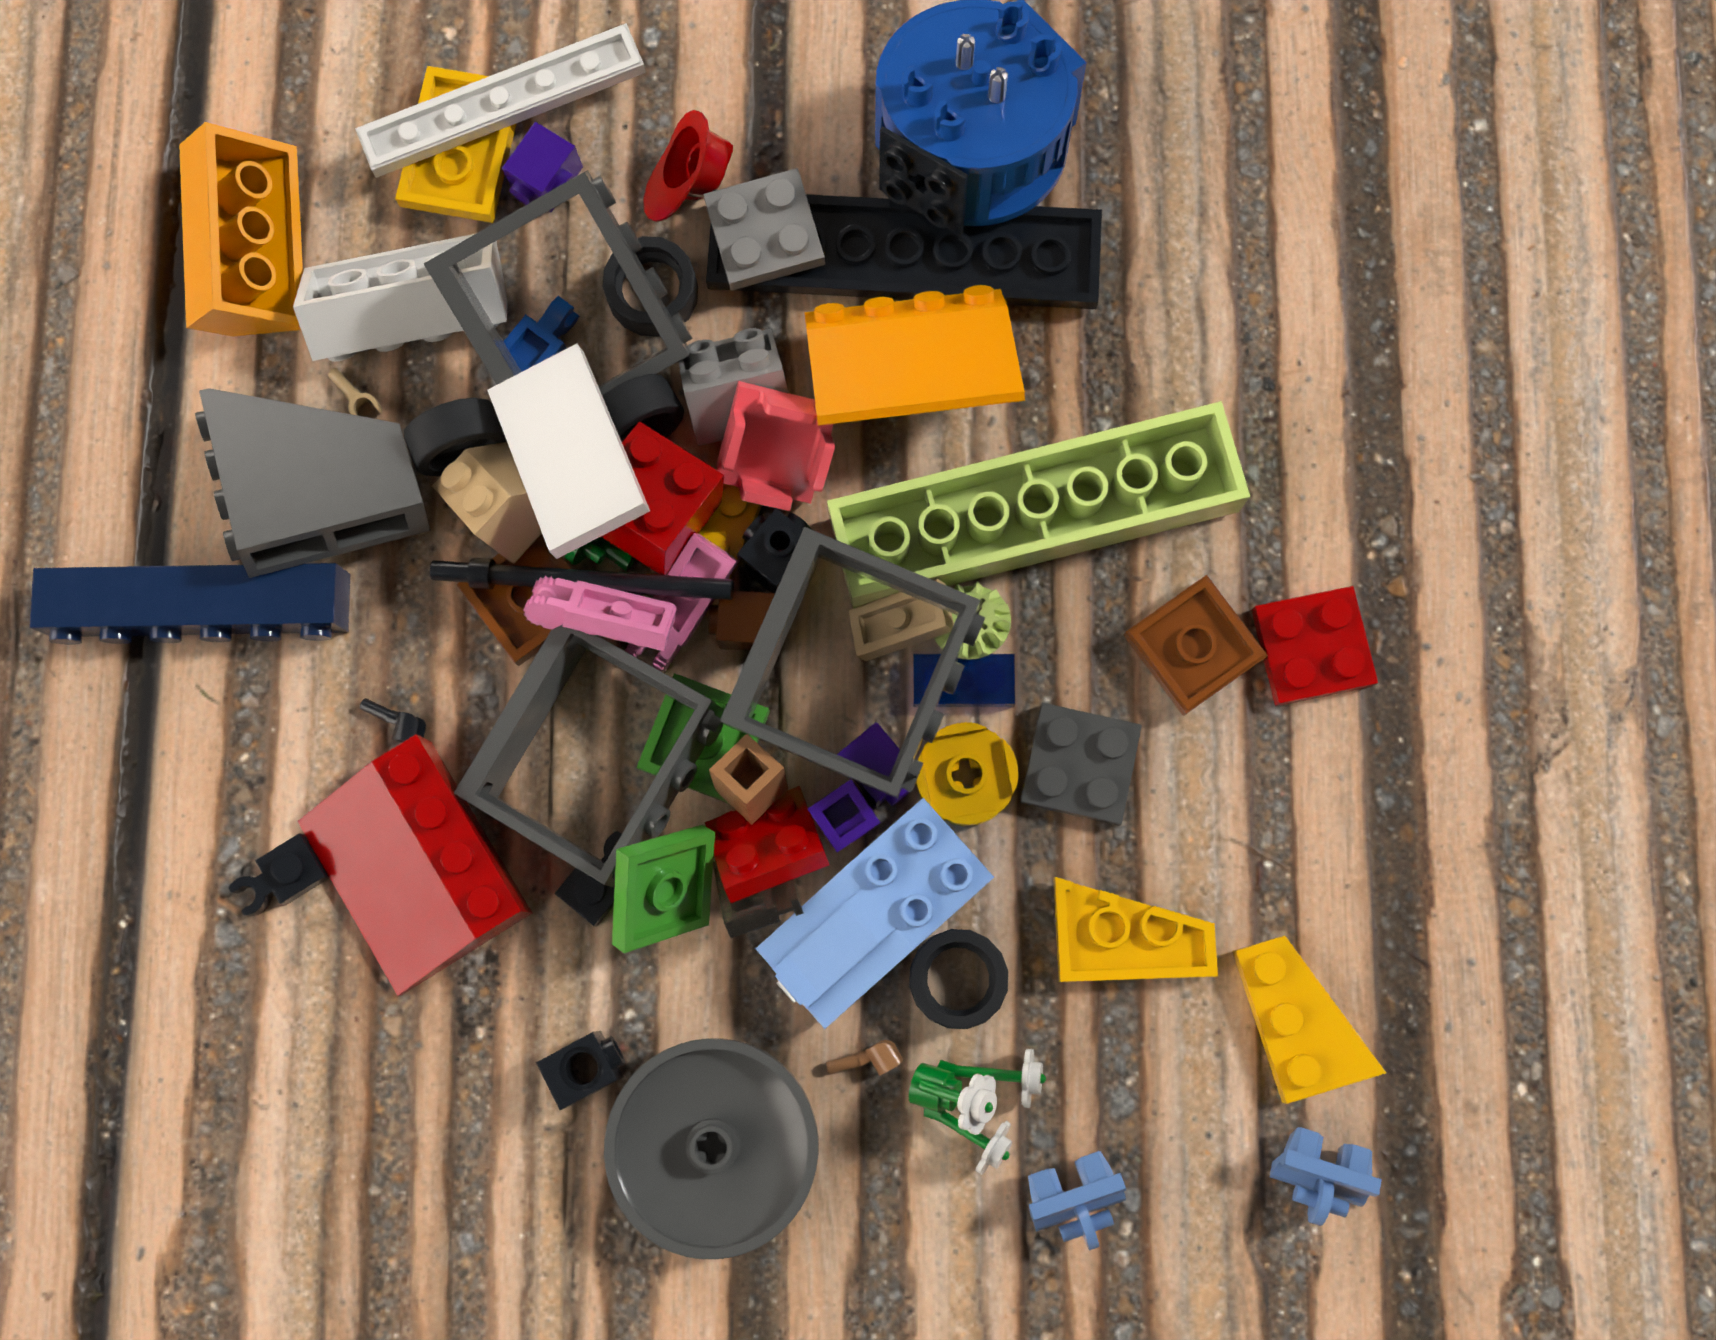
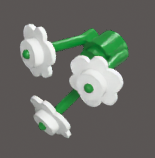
(939, 1091)

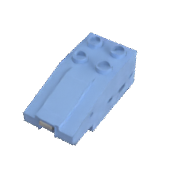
(873, 913)

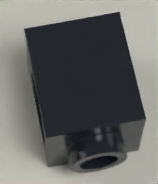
(559, 1072)

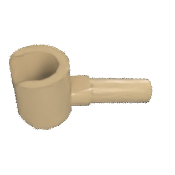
(353, 395)

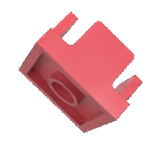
(774, 447)

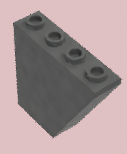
(305, 480)

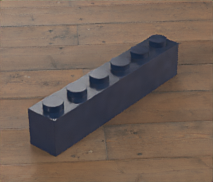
(189, 601)

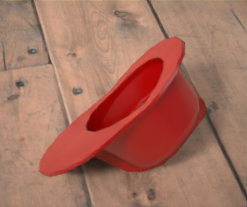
(688, 168)

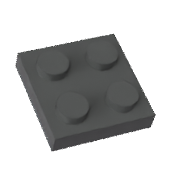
(1081, 764)

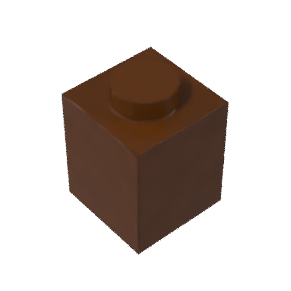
(739, 619)

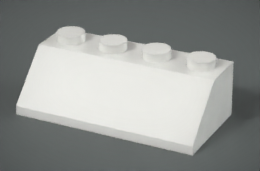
(390, 299)

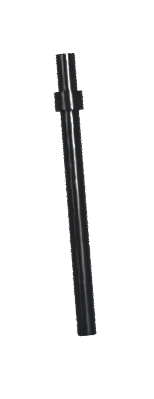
(485, 574)

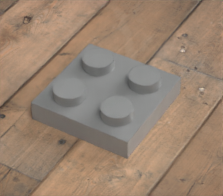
(764, 229)

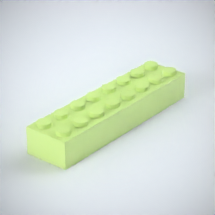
(1046, 501)

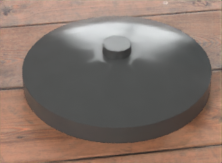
(711, 1148)

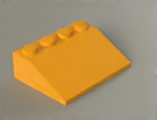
(912, 355)

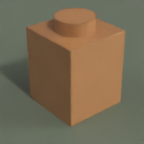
(749, 779)

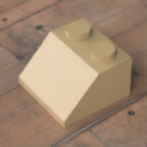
(491, 499)

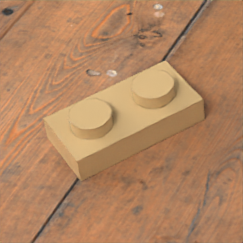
(896, 624)

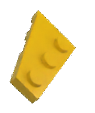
(1126, 939)
(1299, 1023)

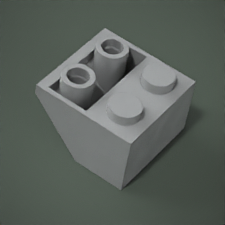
(713, 373)

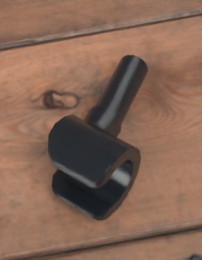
(405, 724)

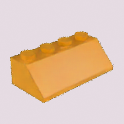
(240, 232)

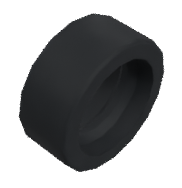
(653, 250)
(644, 400)
(448, 429)
(997, 979)

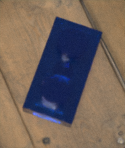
(982, 683)

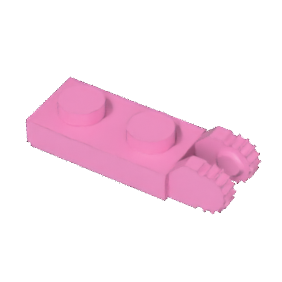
(697, 559)
(601, 612)

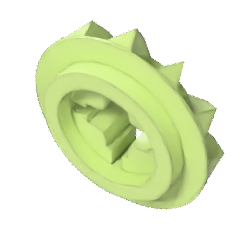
(995, 626)

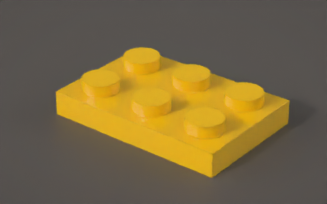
(464, 178)

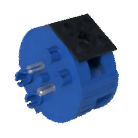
(975, 112)

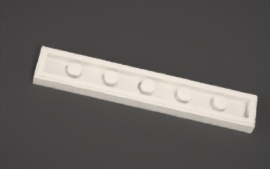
(500, 100)

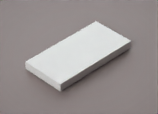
(567, 451)

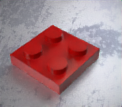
(1314, 646)
(769, 851)

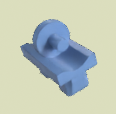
(1322, 1184)
(1098, 1190)

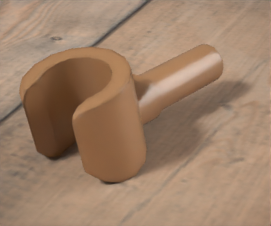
(883, 1056)

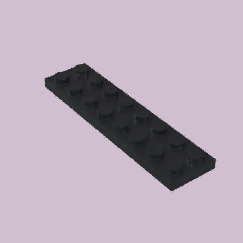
(895, 253)

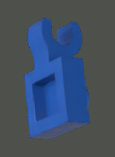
(537, 341)

